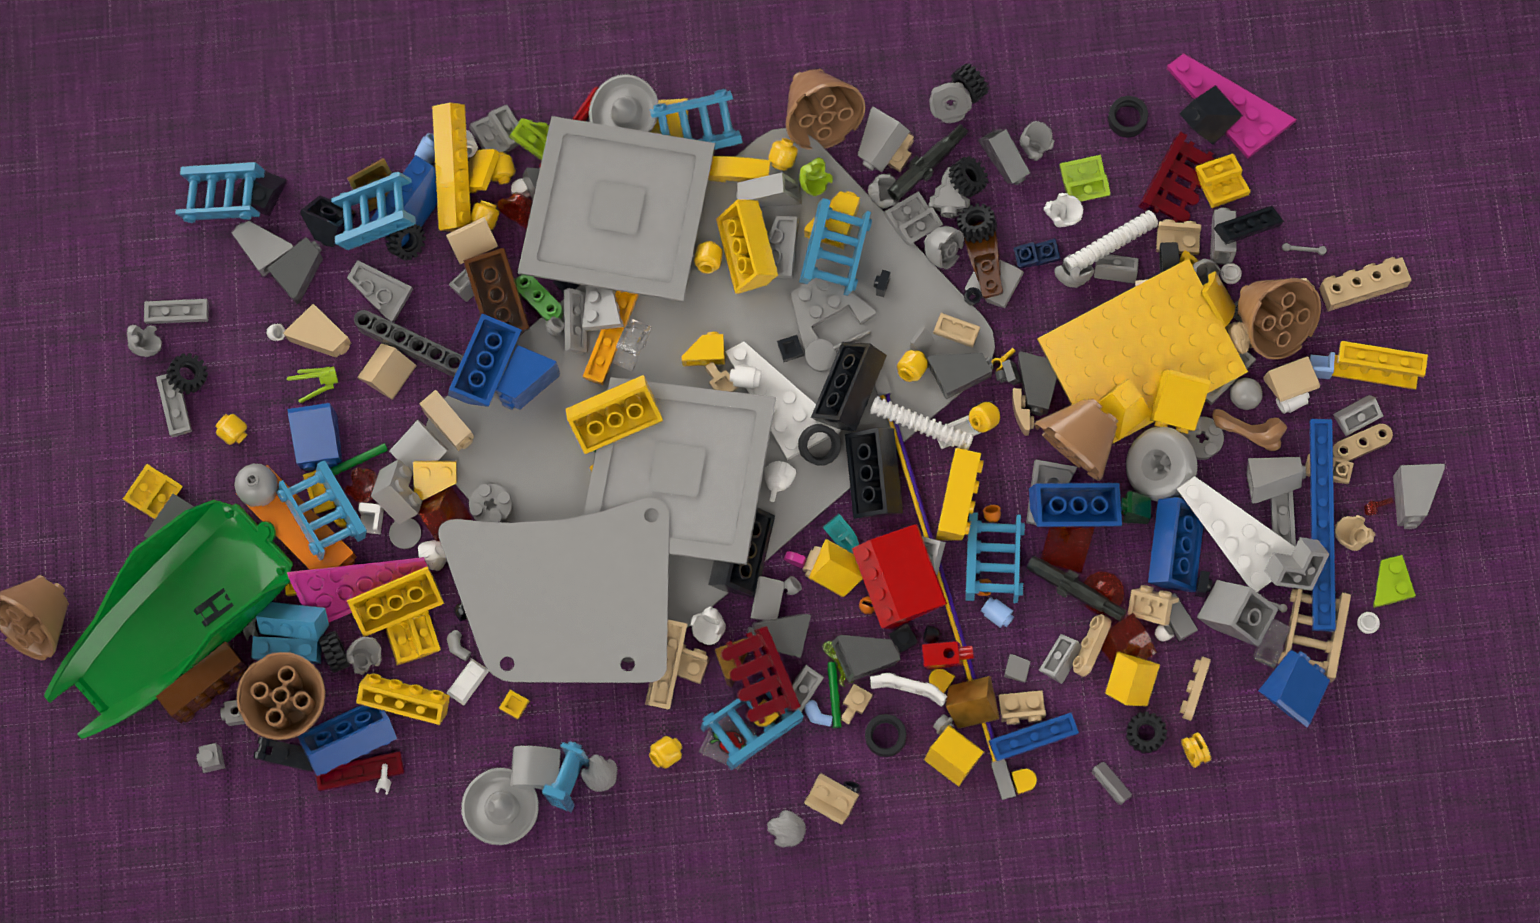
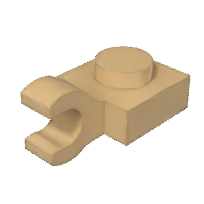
(902, 155)
(720, 381)
(856, 702)

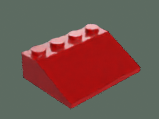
(899, 576)

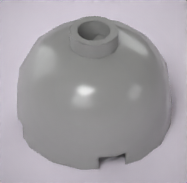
(943, 245)
(256, 485)

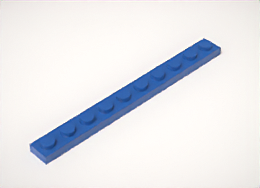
(1322, 521)

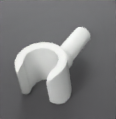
(383, 781)

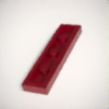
(360, 771)

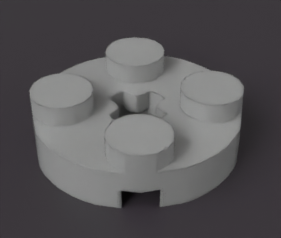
(946, 92)
(1215, 438)
(485, 494)

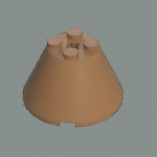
(822, 108)
(1279, 315)
(1081, 435)
(33, 616)
(281, 696)

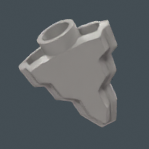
(947, 199)

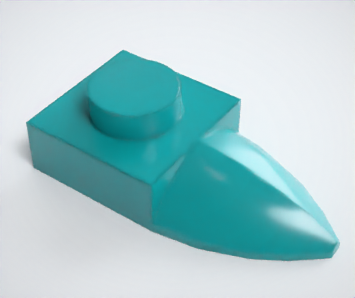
(841, 533)

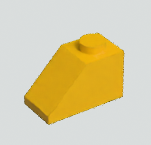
(706, 350)

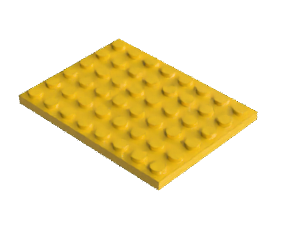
(1140, 336)

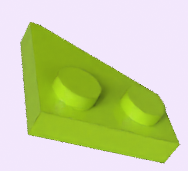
(531, 136)
(1393, 582)

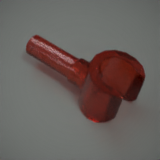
(1371, 507)

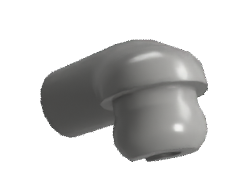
(455, 647)

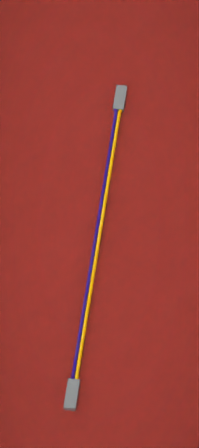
(999, 768)

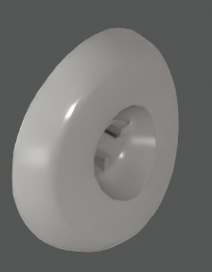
(624, 103)
(1160, 463)
(496, 810)

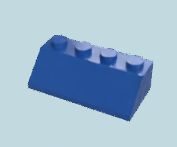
(418, 196)
(484, 361)
(1076, 504)
(1175, 546)
(346, 737)

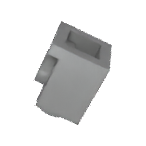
(227, 714)
(210, 758)

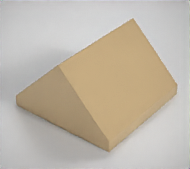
(472, 240)
(387, 370)
(1292, 379)

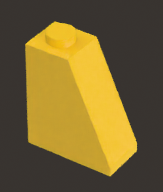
(845, 203)

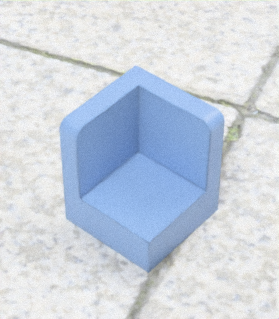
(1323, 365)

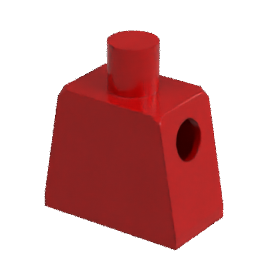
(936, 655)

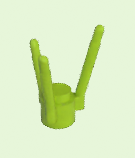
(326, 375)

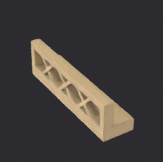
(661, 691)

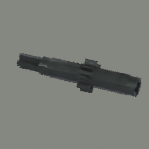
(923, 167)
(1070, 585)

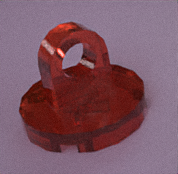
(1108, 586)

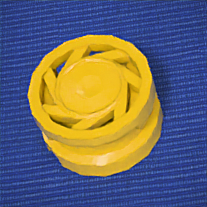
(1196, 750)

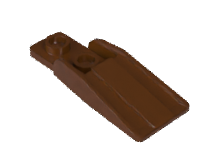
(986, 264)

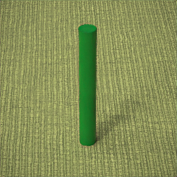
(359, 459)
(834, 694)

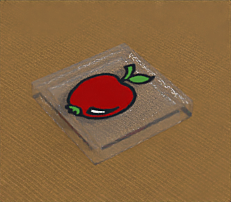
(713, 747)

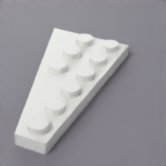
(792, 406)
(1238, 534)

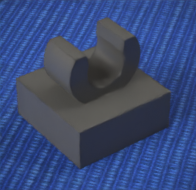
(1009, 373)

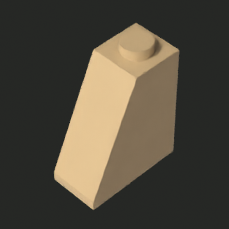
(317, 333)
(447, 421)

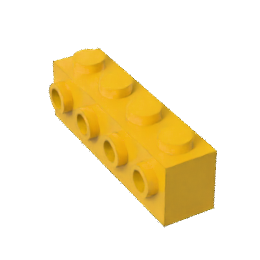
(403, 698)

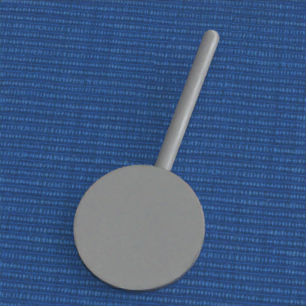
(821, 353)
(405, 534)

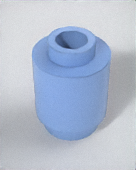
(426, 149)
(997, 612)

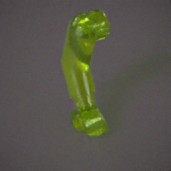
(829, 650)

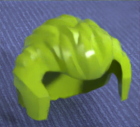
(814, 178)

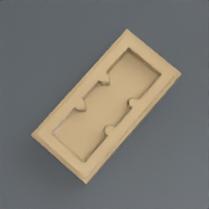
(956, 330)

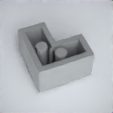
(394, 494)
(1301, 567)

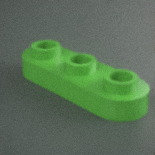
(540, 304)

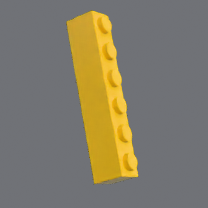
(451, 166)

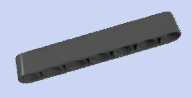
(410, 343)

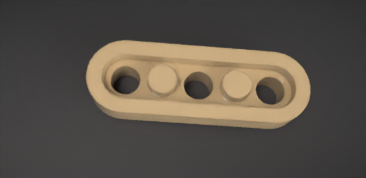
(1372, 440)
(1091, 645)
(1194, 688)

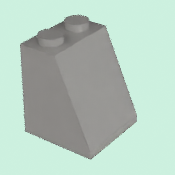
(1415, 491)
(1238, 612)

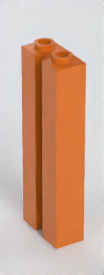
(294, 539)

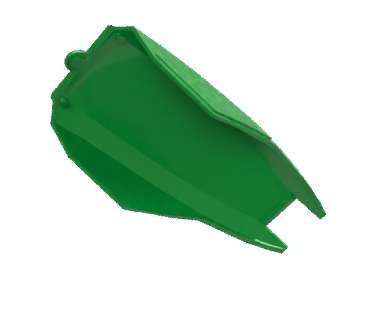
(147, 621)

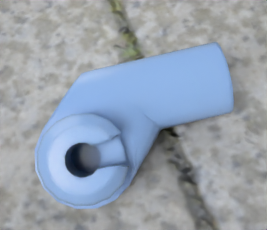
(815, 715)

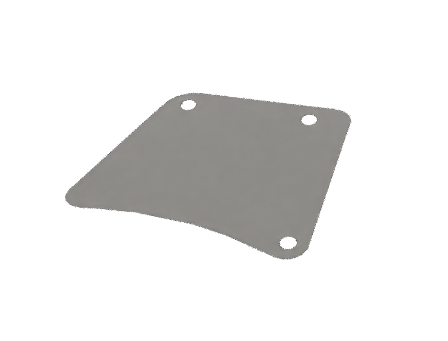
(566, 593)

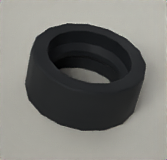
(1129, 101)
(1168, 255)
(835, 444)
(891, 719)

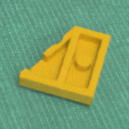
(433, 477)

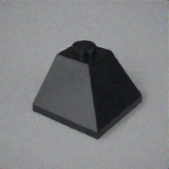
(1211, 114)
(264, 192)
(324, 220)

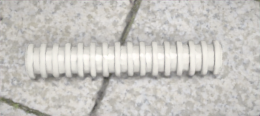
(1112, 241)
(921, 424)

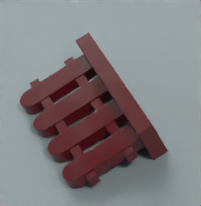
(1170, 186)
(769, 660)

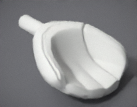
(778, 477)
(433, 554)

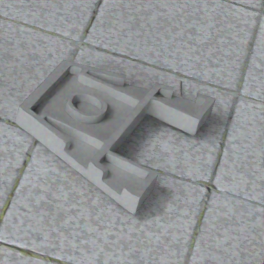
(822, 300)

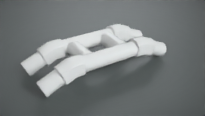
(924, 689)

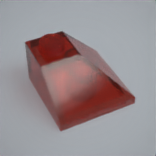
(440, 508)
(1067, 547)
(1128, 638)

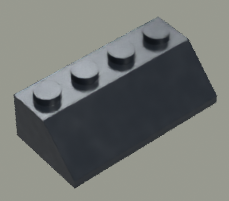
(849, 385)
(873, 473)
(743, 578)

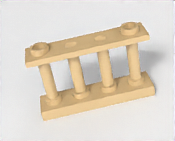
(1332, 646)

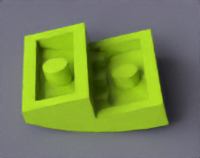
(1085, 178)

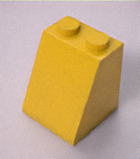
(1179, 400)

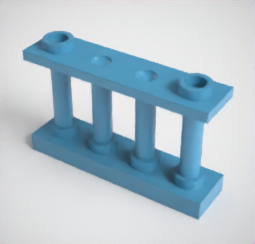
(729, 136)
(213, 174)
(384, 224)
(815, 252)
(332, 493)
(974, 566)
(754, 743)
(559, 792)

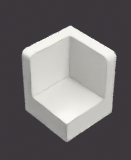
(371, 517)

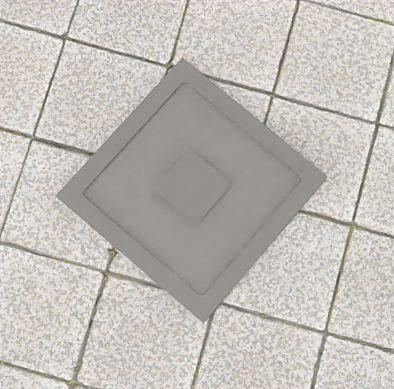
(617, 208)
(697, 461)

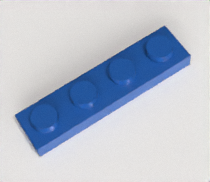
(1033, 737)

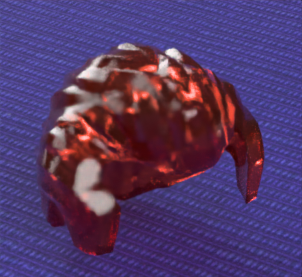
(362, 484)

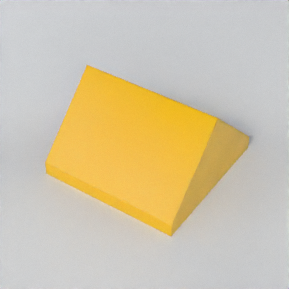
(836, 569)
(1132, 680)
(953, 755)

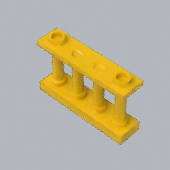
(1379, 365)

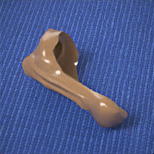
(1264, 435)

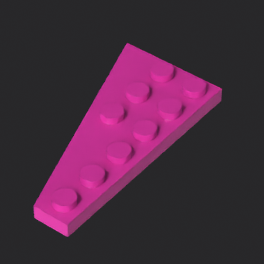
(1260, 119)
(335, 585)

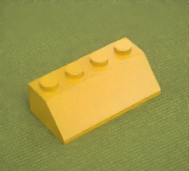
(746, 246)
(613, 414)
(958, 495)
(395, 601)

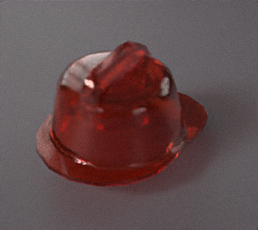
(517, 208)

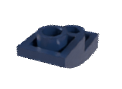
(1037, 254)

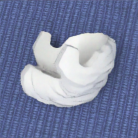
(1064, 210)
(708, 626)

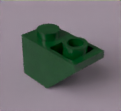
(1136, 508)

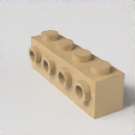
(1365, 283)

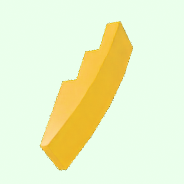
(737, 168)

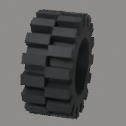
(972, 81)
(969, 167)
(977, 214)
(411, 248)
(182, 383)
(334, 651)
(1149, 719)

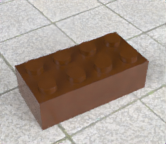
(496, 288)
(203, 683)

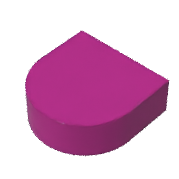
(795, 559)

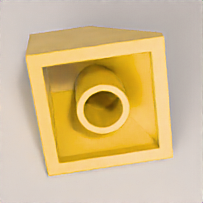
(1126, 406)

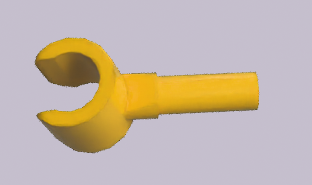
(1003, 358)

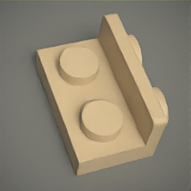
(1185, 234)
(1151, 604)
(692, 664)
(1022, 707)
(831, 799)

